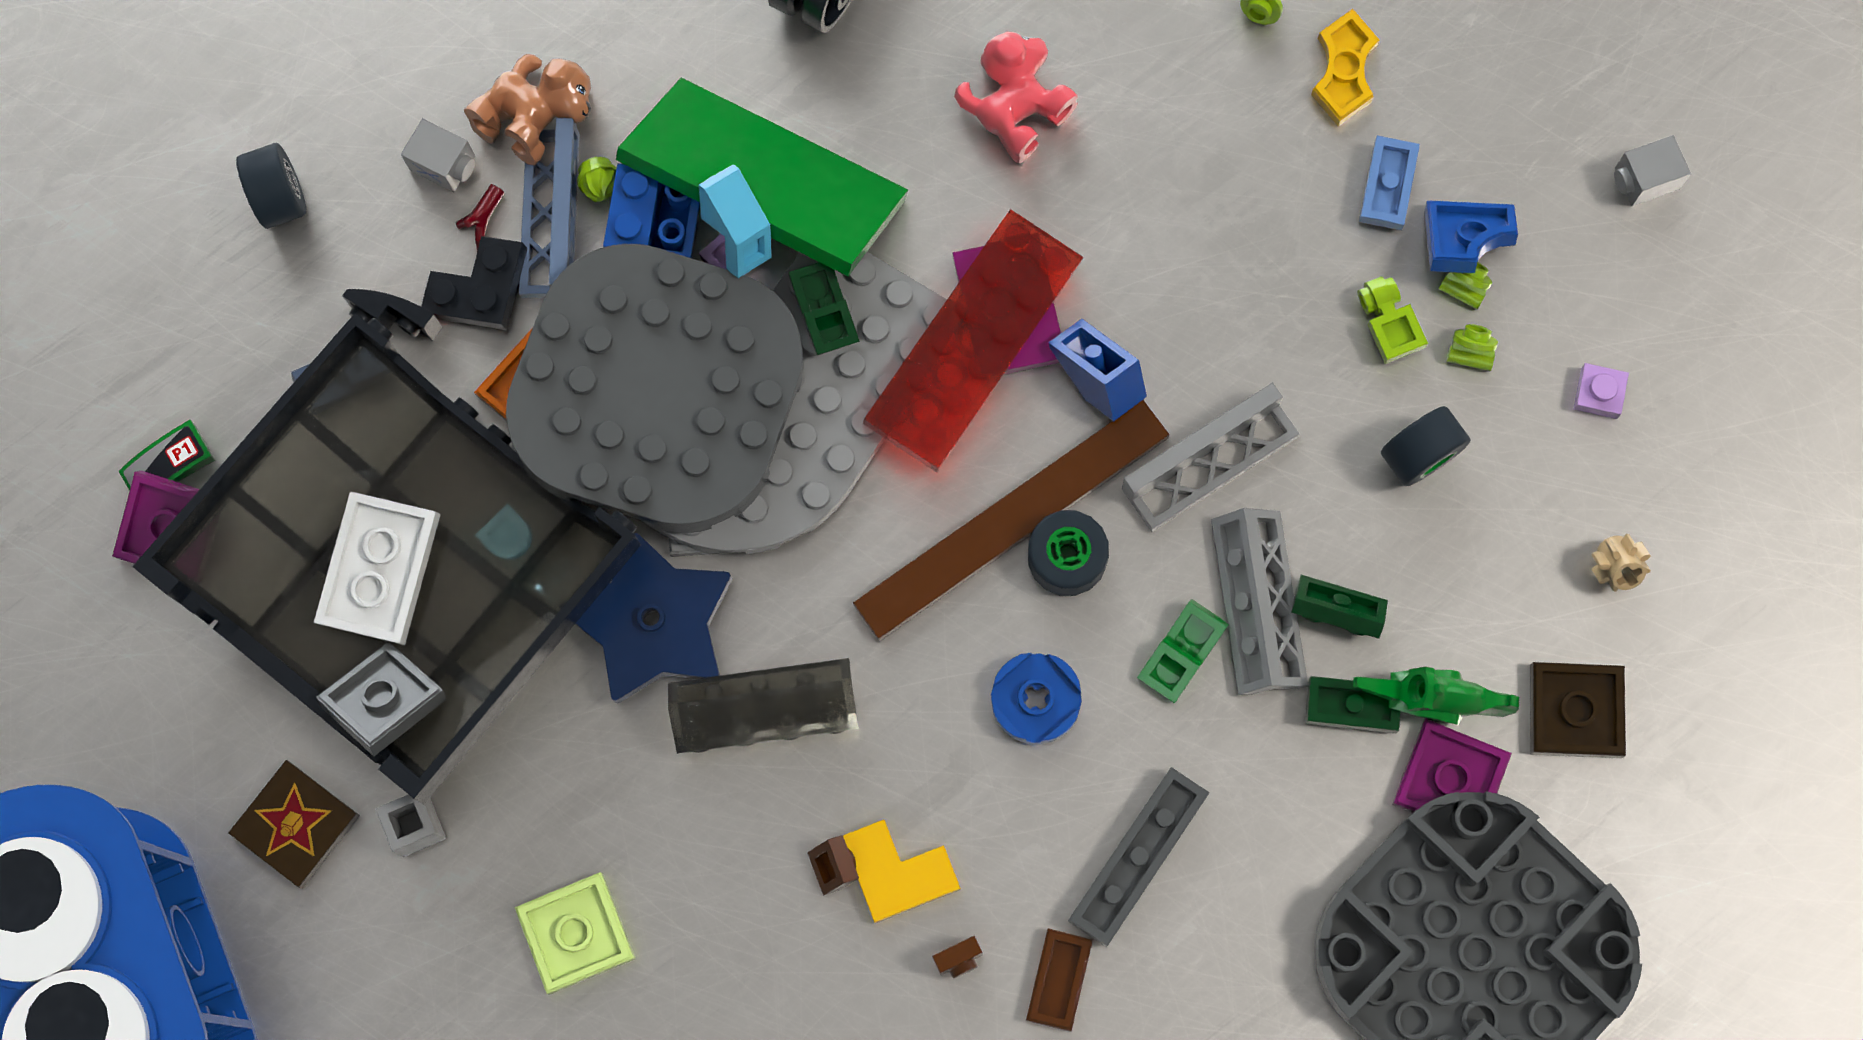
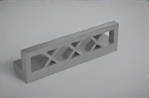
(1200, 444)
(1252, 600)

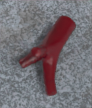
(482, 212)

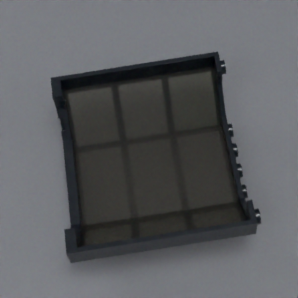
(269, 518)

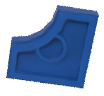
(1465, 231)

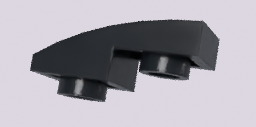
(392, 309)

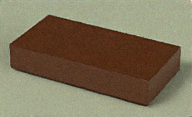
(1059, 980)

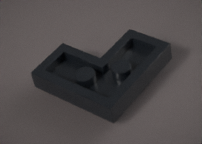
(485, 296)

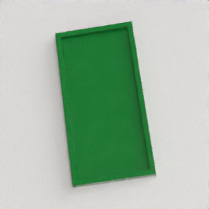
(806, 192)

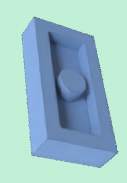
(1389, 183)

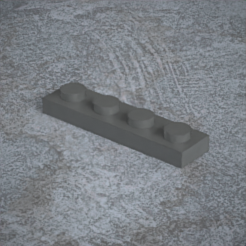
(1138, 857)

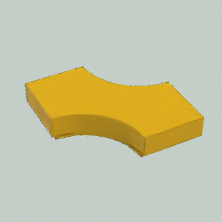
(1344, 86)

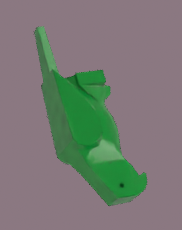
(1438, 695)

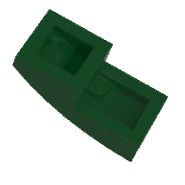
(823, 308)

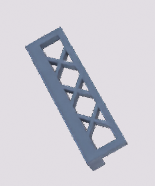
(562, 207)

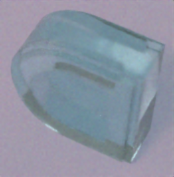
(506, 534)

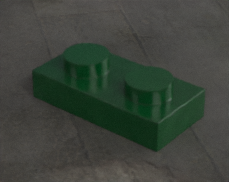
(1339, 606)
(1340, 705)

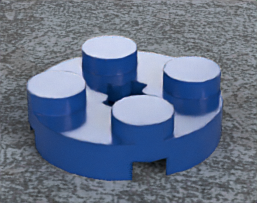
(1038, 672)

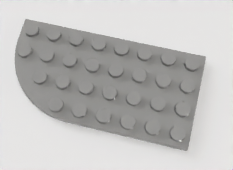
(824, 435)

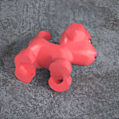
(1013, 64)

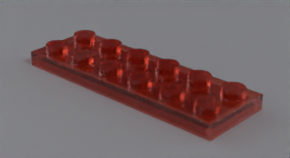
(973, 340)

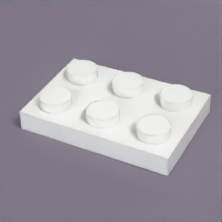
(377, 568)

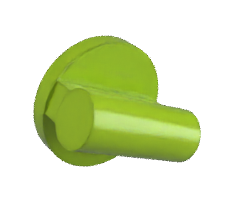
(1467, 286)
(1473, 347)

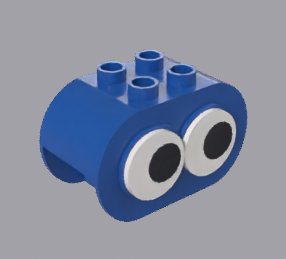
(106, 927)

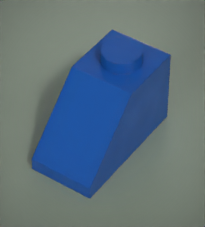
(1100, 369)

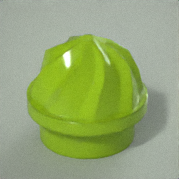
(596, 178)

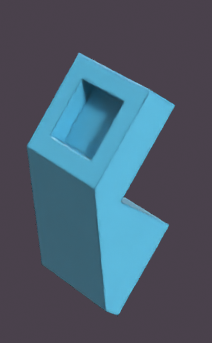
(735, 213)

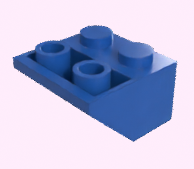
(650, 214)

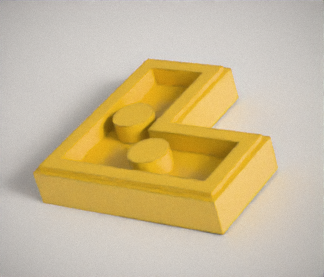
(897, 885)

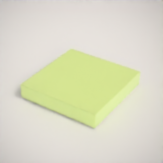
(574, 933)

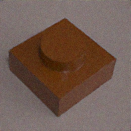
(833, 865)
(958, 958)

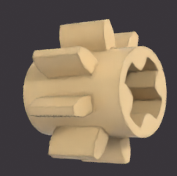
(1621, 562)

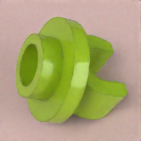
(1262, 11)

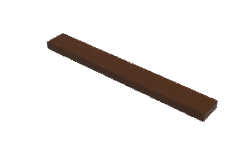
(1010, 520)

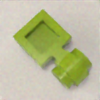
(1395, 330)

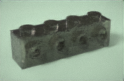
(762, 706)

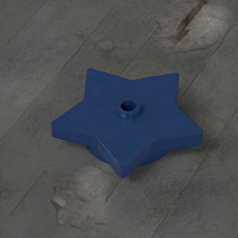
(673, 646)

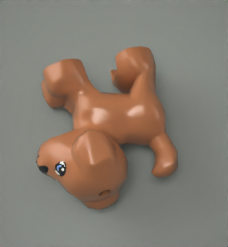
(560, 94)

